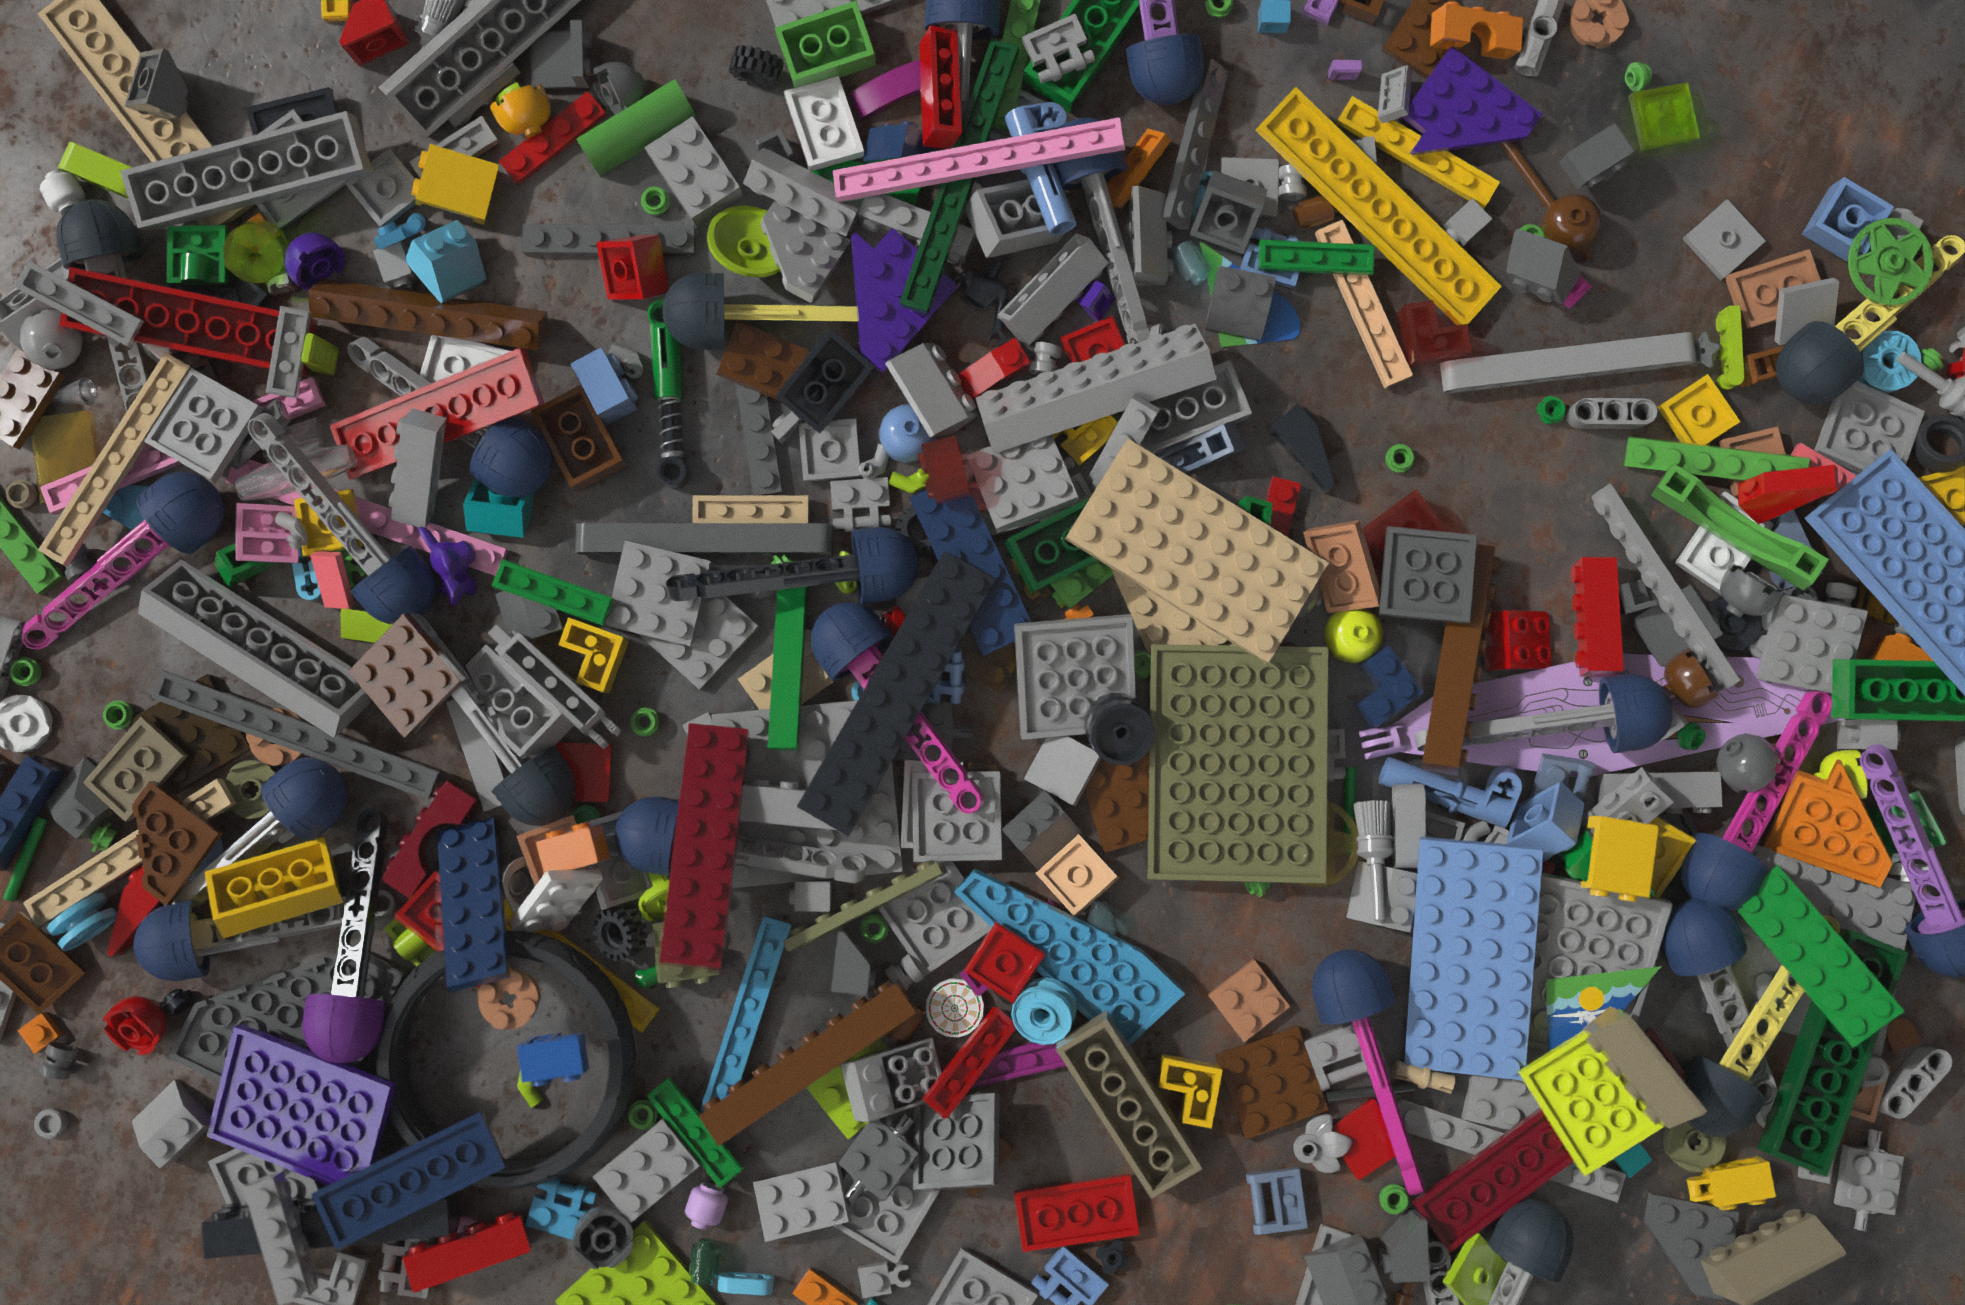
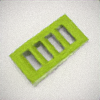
(319, 355)

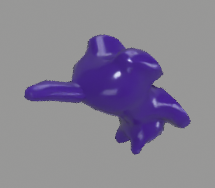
(450, 563)

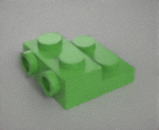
(1080, 585)

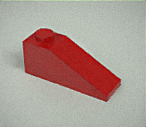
(994, 369)
(1784, 490)
(133, 908)

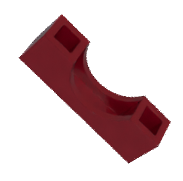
(410, 866)

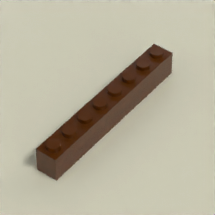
(427, 315)
(1457, 673)
(808, 1062)

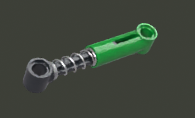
(668, 392)

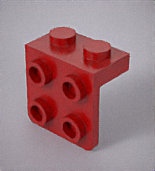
(1517, 640)

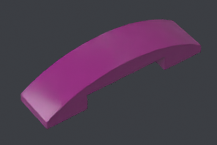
(886, 90)

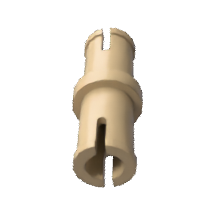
(1423, 1077)

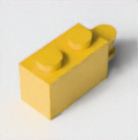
(1734, 1183)

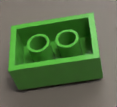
(826, 45)

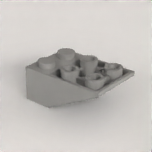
(890, 1079)

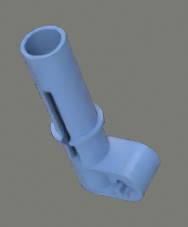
(1044, 178)
(1458, 795)

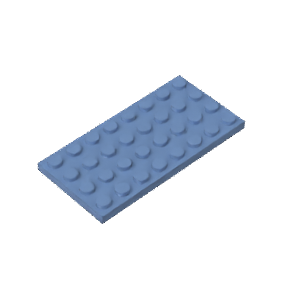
(1904, 553)
(1473, 957)

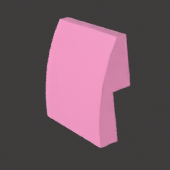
(260, 537)

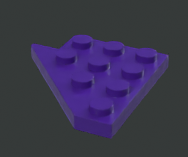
(1466, 108)
(879, 285)

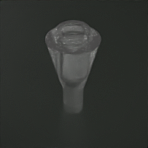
(78, 392)

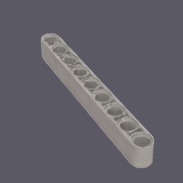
(1568, 362)

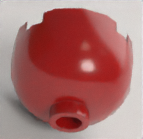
(136, 1024)

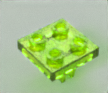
(1664, 116)

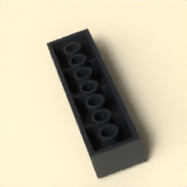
(233, 1233)

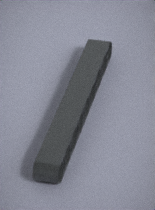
(708, 538)

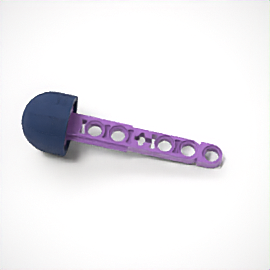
(1167, 63)
(1939, 929)

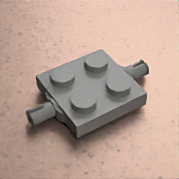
(1868, 1180)

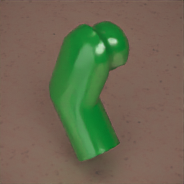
(646, 978)

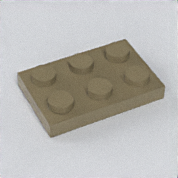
(136, 759)

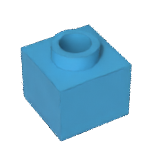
(1274, 16)

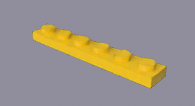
(1400, 140)

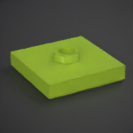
(1475, 1272)

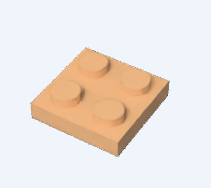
(1077, 875)

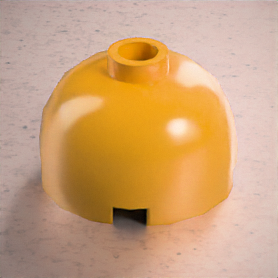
(523, 111)

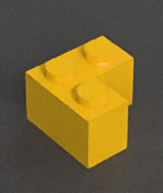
(602, 651)
(1198, 1083)

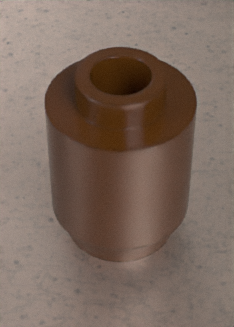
(1314, 212)
(906, 1029)

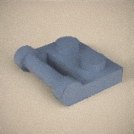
(1557, 769)
(1286, 1197)

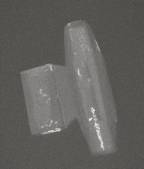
(270, 482)

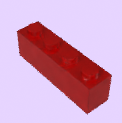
(940, 87)
(1597, 617)
(466, 1251)

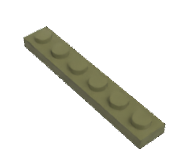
(875, 899)

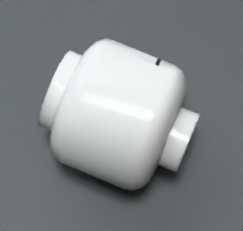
(61, 191)

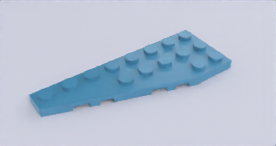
(1092, 963)

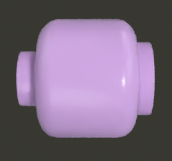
(706, 1205)

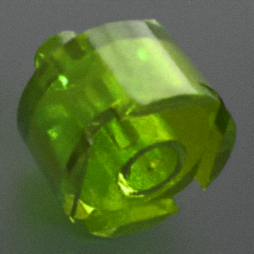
(243, 261)

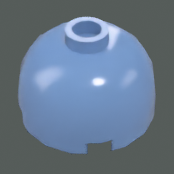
(903, 434)

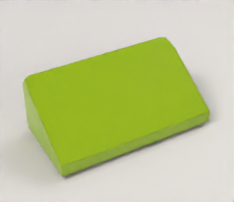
(361, 626)

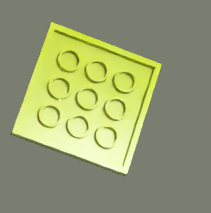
(1586, 1103)

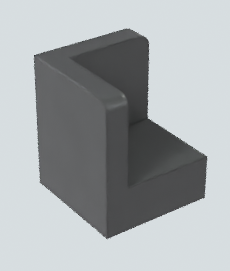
(777, 143)
(1634, 597)

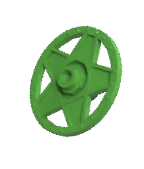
(1890, 261)

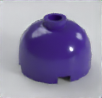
(312, 259)

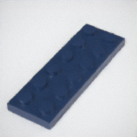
(963, 533)
(472, 905)
(409, 1180)

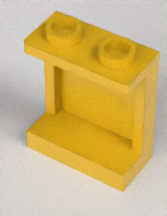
(455, 182)
(1621, 858)

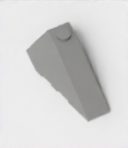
(519, 711)

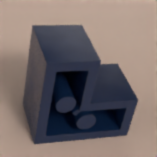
(895, 142)
(1393, 688)

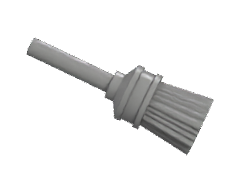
(436, 17)
(1951, 391)
(1375, 845)

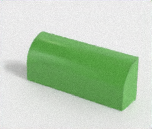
(635, 127)

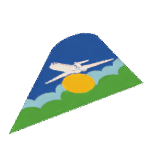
(1281, 320)
(1580, 999)

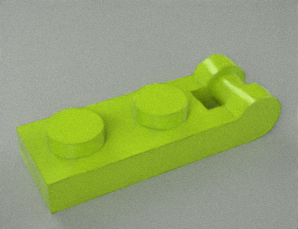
(1731, 353)

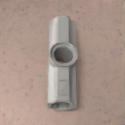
(1534, 45)

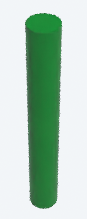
(1349, 797)
(25, 859)

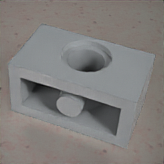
(1866, 732)

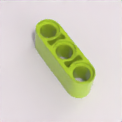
(94, 168)

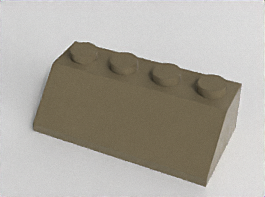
(1642, 1068)
(1771, 1257)

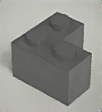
(1597, 158)

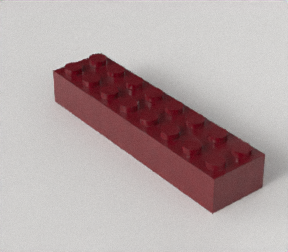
(705, 847)

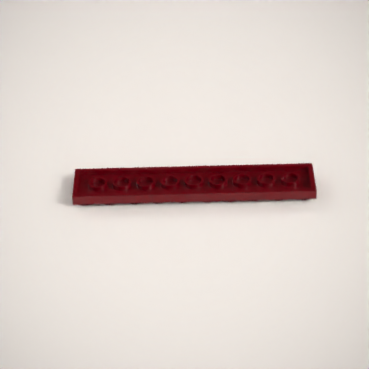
(1502, 1174)

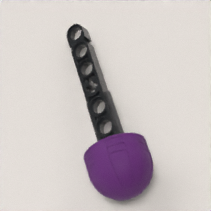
(344, 1023)

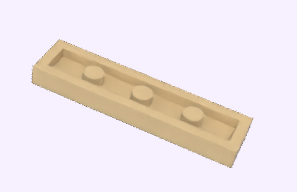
(750, 509)

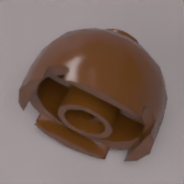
(1572, 222)
(1688, 681)

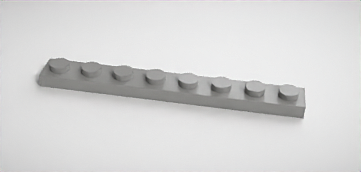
(1669, 595)
(1474, 1137)

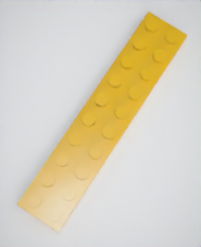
(1378, 207)

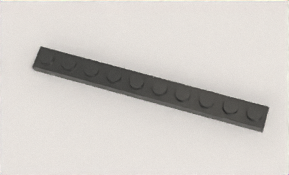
(295, 734)

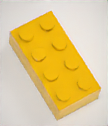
(273, 887)

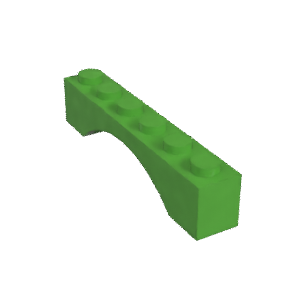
(1777, 553)

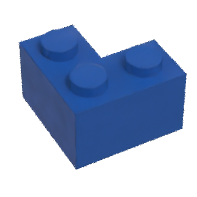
(553, 1057)

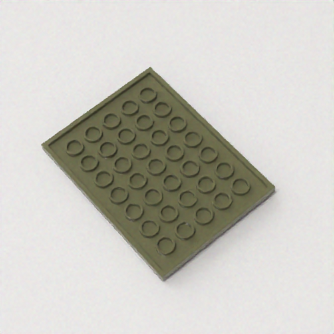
(1238, 764)

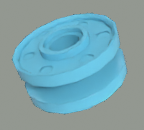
(1890, 346)
(82, 921)
(1042, 1026)

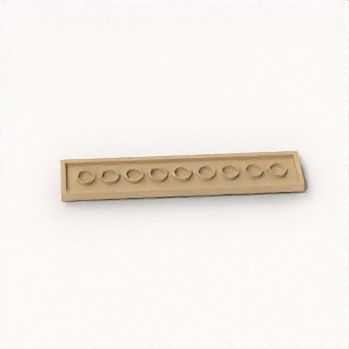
(109, 63)

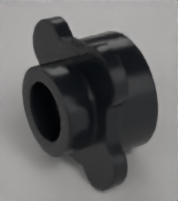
(177, 1001)
(1114, 1248)

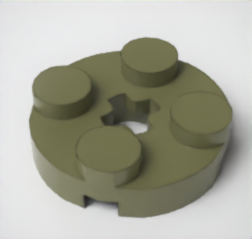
(239, 780)
(1696, 1159)

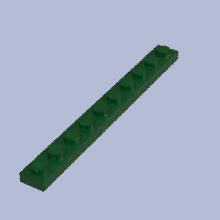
(954, 195)

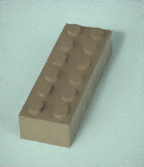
(1129, 1104)

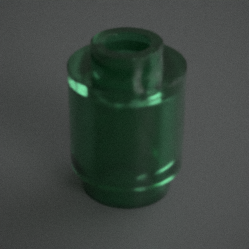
(704, 1261)

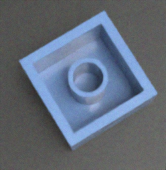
(1843, 215)
(604, 386)
(1547, 821)

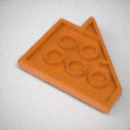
(1829, 828)

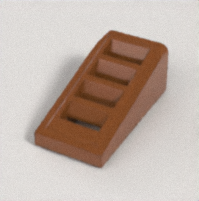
(1752, 368)

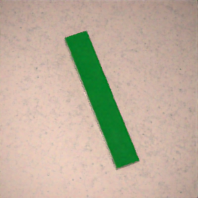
(787, 669)

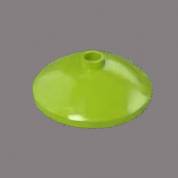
(740, 243)

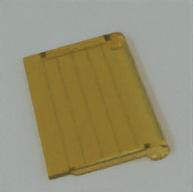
(61, 446)

